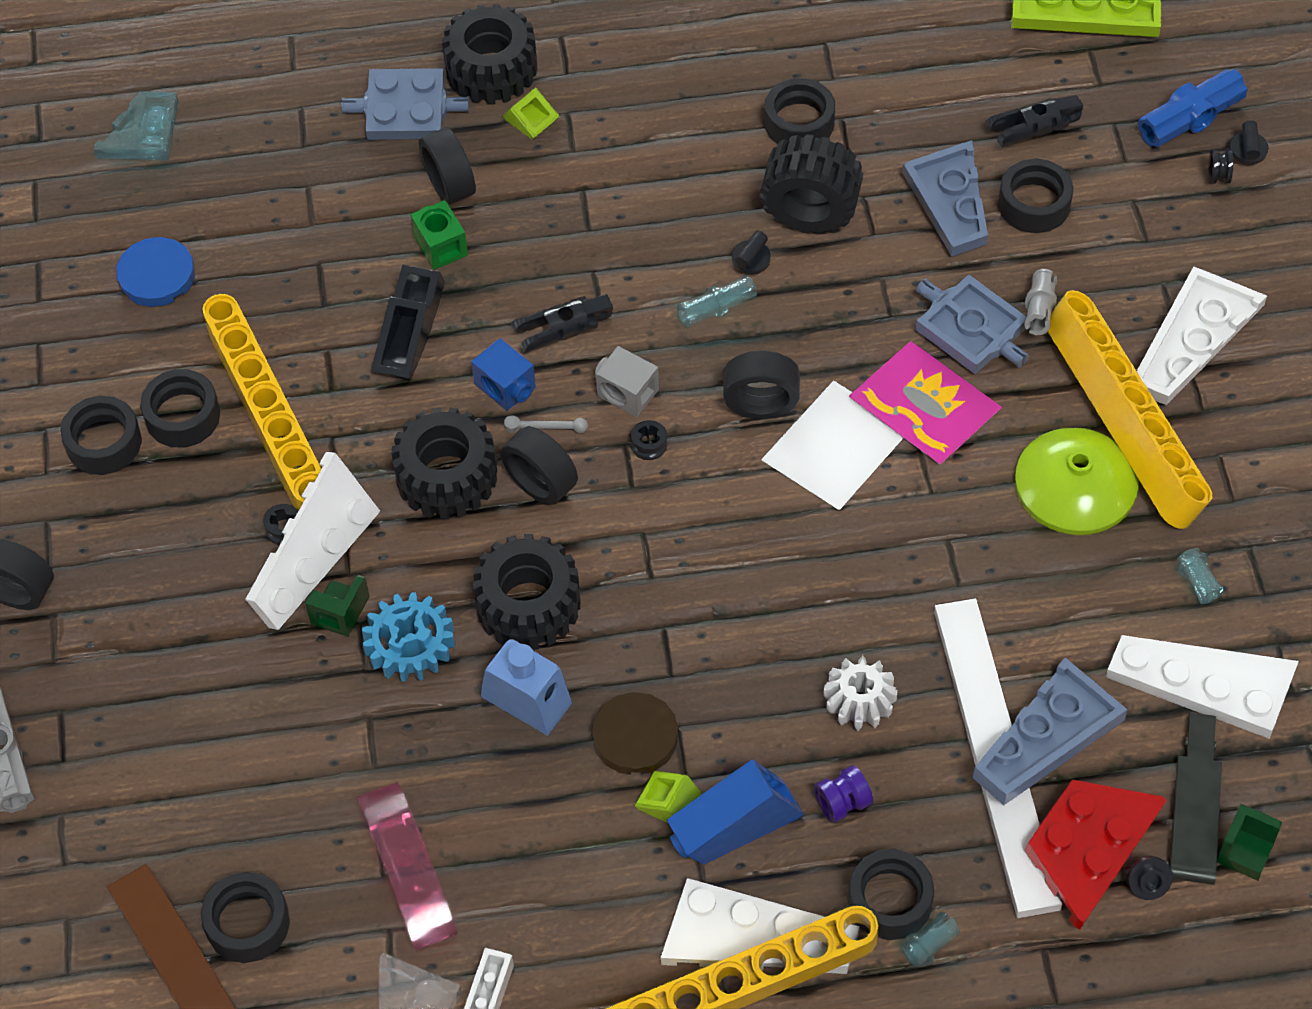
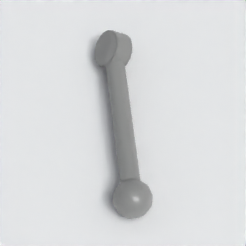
(513, 424)

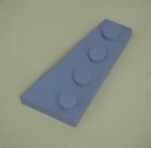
(1053, 728)

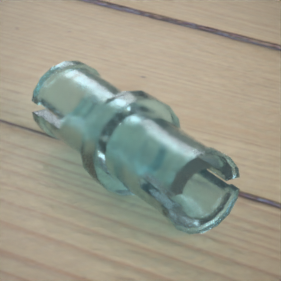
(716, 301)

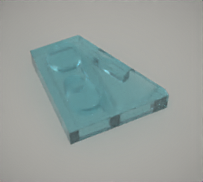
(142, 129)

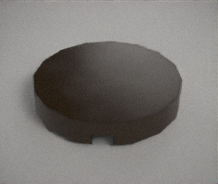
(635, 733)

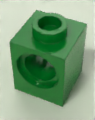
(439, 234)

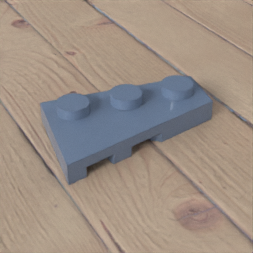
(950, 196)

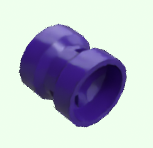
(843, 794)

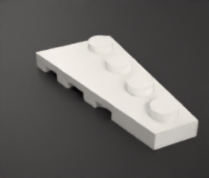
(1195, 330)
(322, 531)
(1216, 682)
(721, 923)

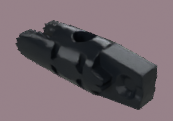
(1035, 119)
(563, 321)

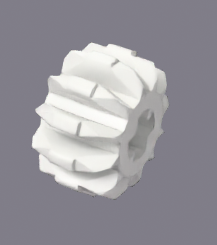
(870, 680)

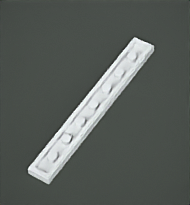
(985, 721)

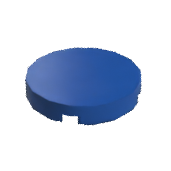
(155, 271)

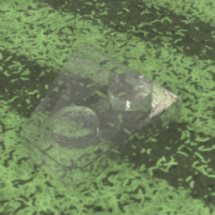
(412, 987)

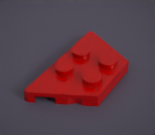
(1089, 841)

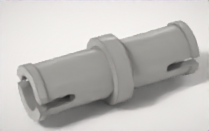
(1041, 302)

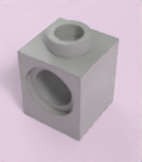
(626, 381)

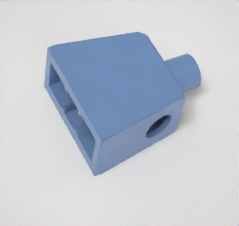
(521, 681)

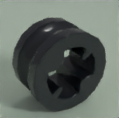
(1220, 166)
(649, 451)
(271, 518)

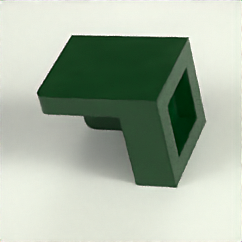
(338, 606)
(1249, 842)

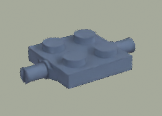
(404, 103)
(971, 324)

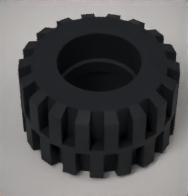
(486, 32)
(811, 184)
(442, 436)
(523, 563)

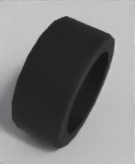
(799, 92)
(447, 165)
(1039, 173)
(761, 367)
(173, 384)
(96, 410)
(539, 465)
(23, 576)
(902, 864)
(235, 887)

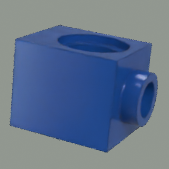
(503, 374)

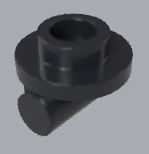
(1248, 145)
(752, 255)
(1148, 877)

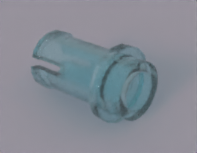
(1200, 576)
(929, 940)

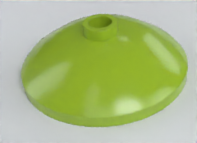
(1070, 496)

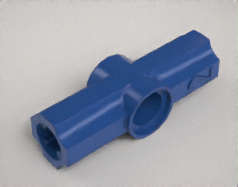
(1192, 108)

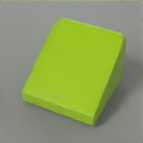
(531, 114)
(667, 794)

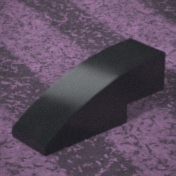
(408, 322)

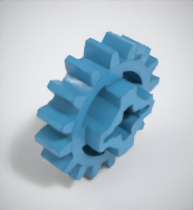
(408, 637)

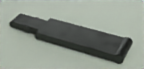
(1197, 804)

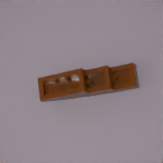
(168, 942)

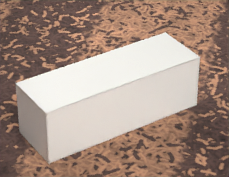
(490, 980)

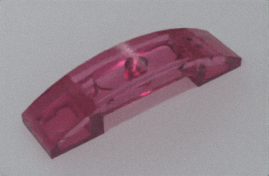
(407, 865)

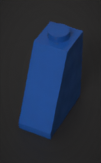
(733, 814)

